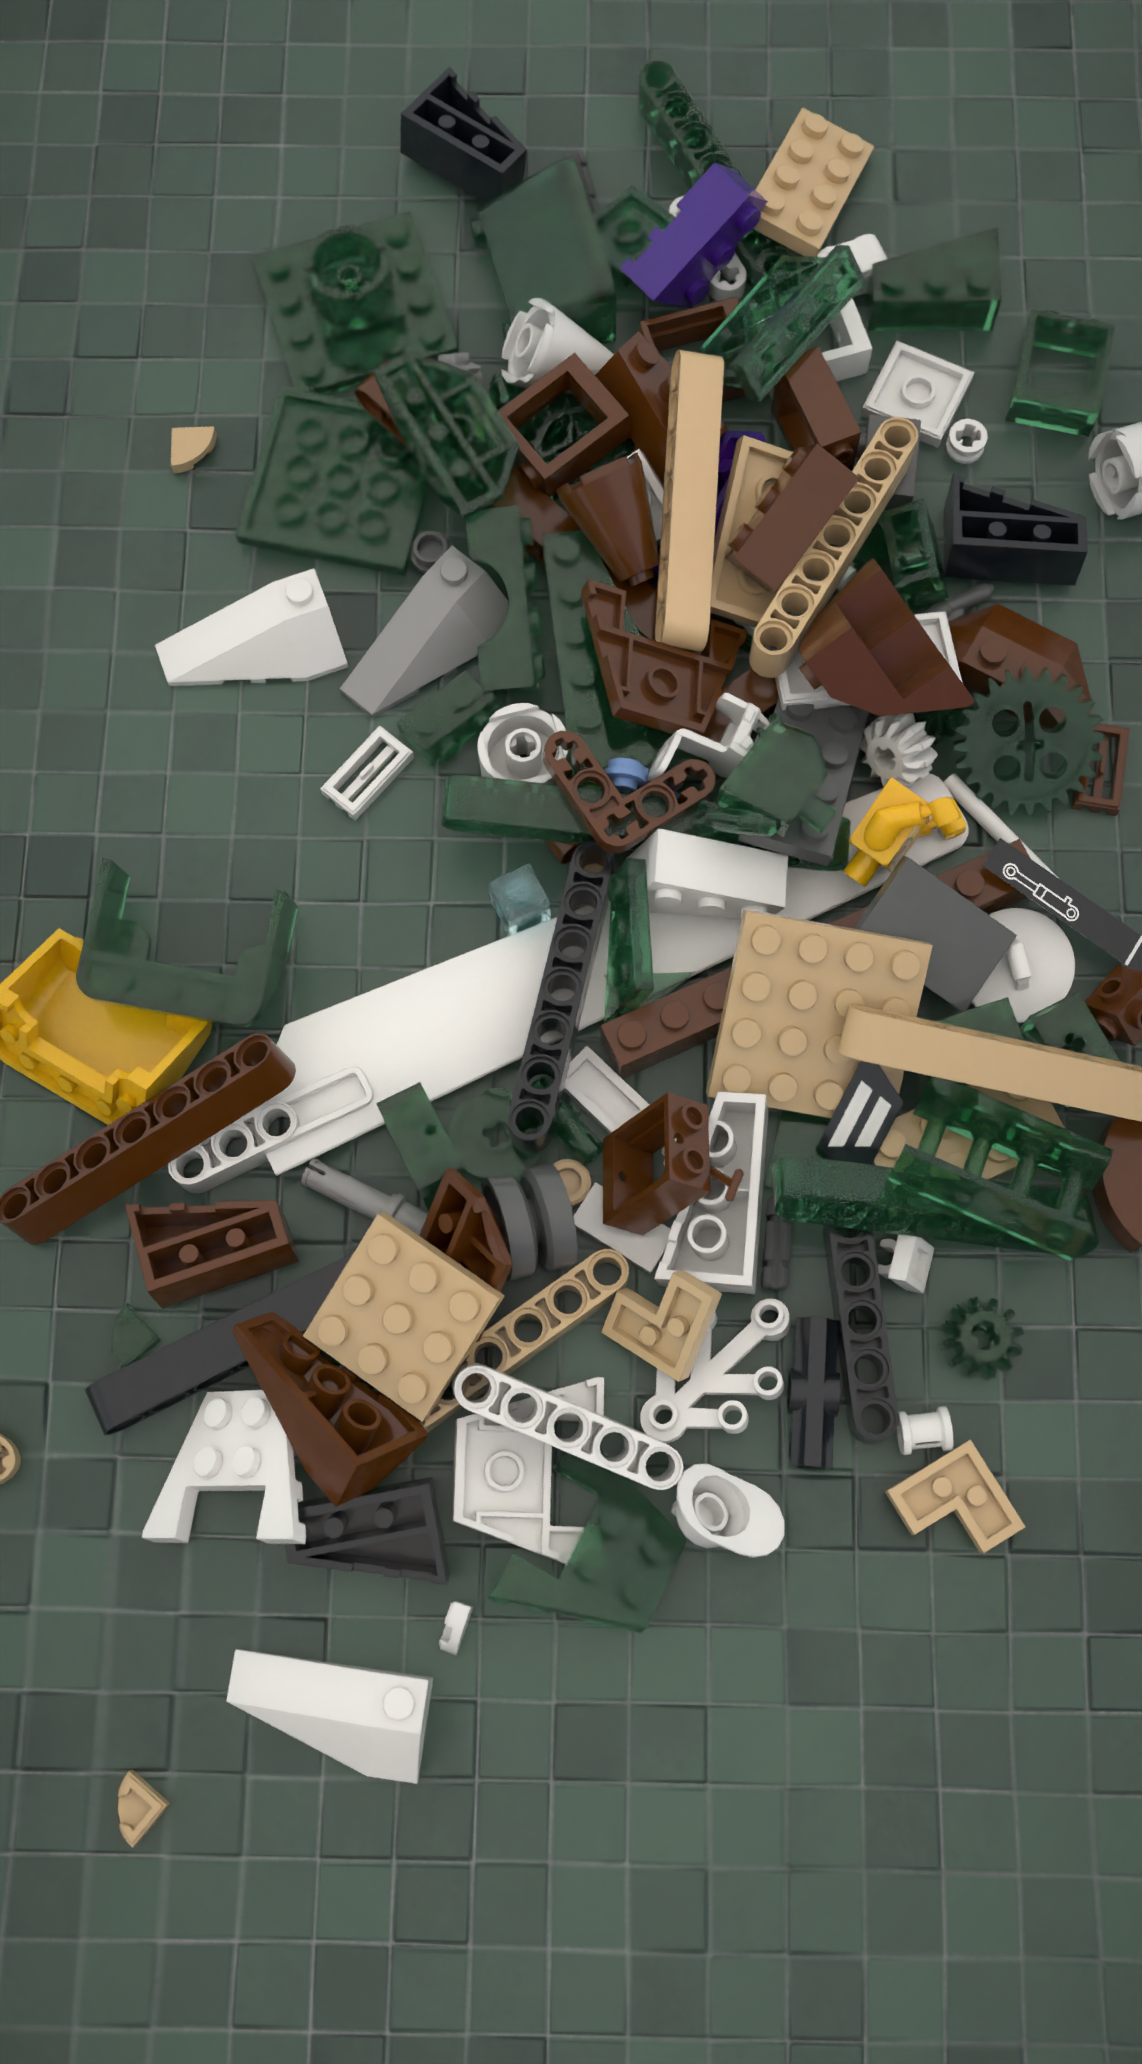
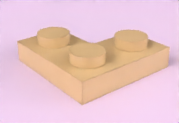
(668, 1333)
(962, 1485)

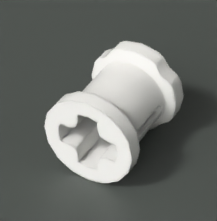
(924, 1431)

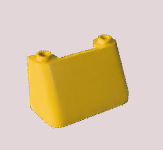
(88, 1049)

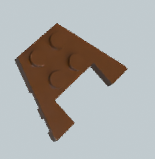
(654, 680)

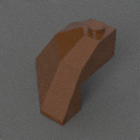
(876, 652)

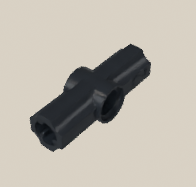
(813, 1393)

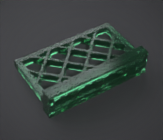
(796, 322)

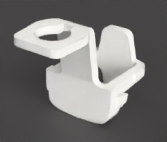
(730, 750)

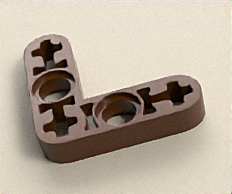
(613, 805)

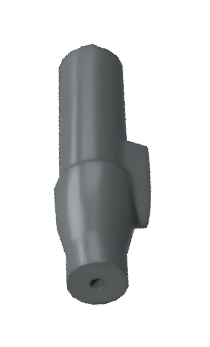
(962, 601)

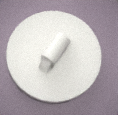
(1034, 968)

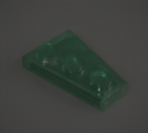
(629, 943)

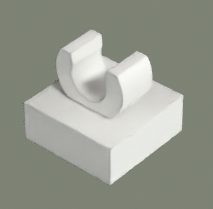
(909, 1263)

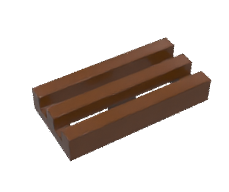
(1095, 801)

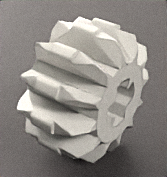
(898, 749)

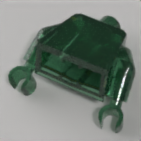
(771, 787)

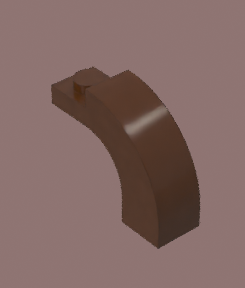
(1120, 1187)

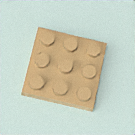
(403, 1316)

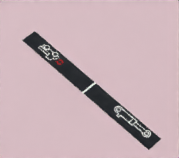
(1066, 903)

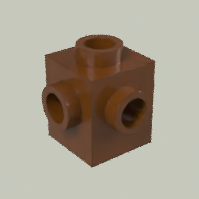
(1118, 1005)

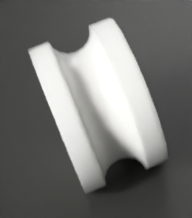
(969, 428)

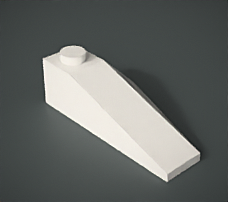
(264, 636)
(345, 1711)

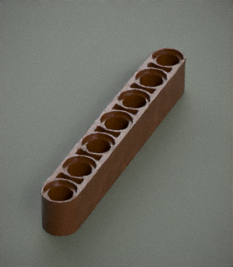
(146, 1139)

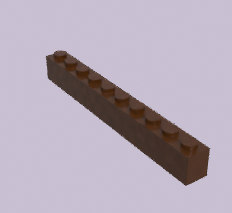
(695, 1012)

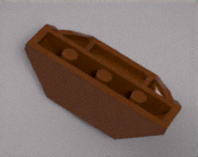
(1004, 640)
(468, 1230)

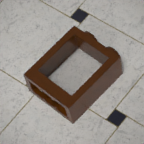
(689, 327)
(594, 397)
(814, 409)
(638, 1202)

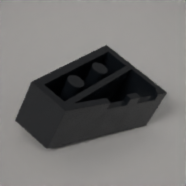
(460, 141)
(1010, 539)
(382, 1532)

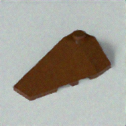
(333, 1421)

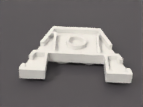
(232, 1448)
(506, 1476)

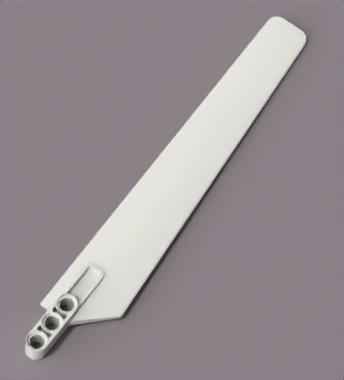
(476, 1017)

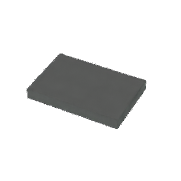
(962, 935)

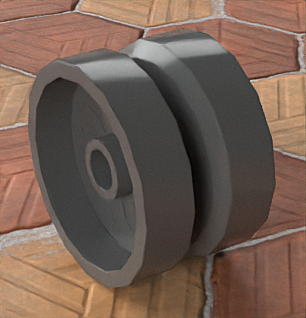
(534, 1219)

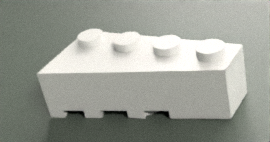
(720, 1237)

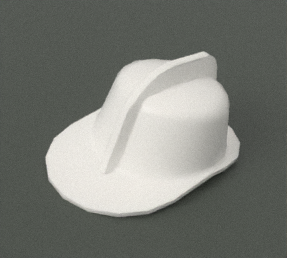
(727, 1512)

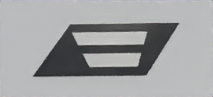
(862, 1117)

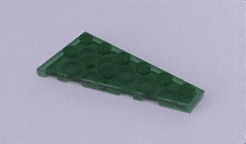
(587, 711)

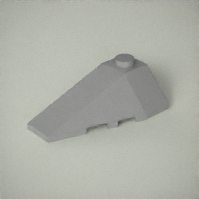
(429, 634)

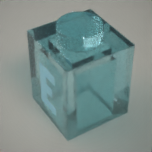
(519, 900)

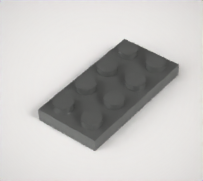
(839, 739)

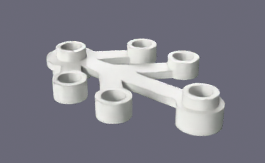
(711, 1378)

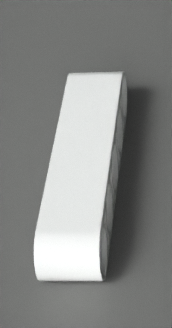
(587, 1439)

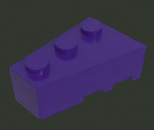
(698, 240)

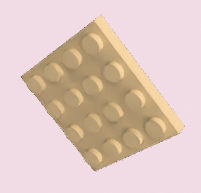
(792, 1002)

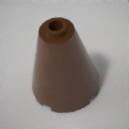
(616, 517)

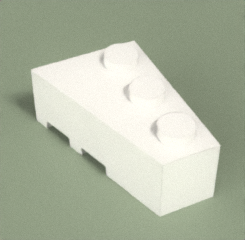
(711, 876)

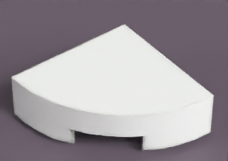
(455, 1627)

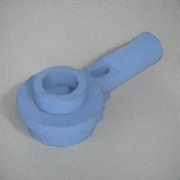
(628, 774)

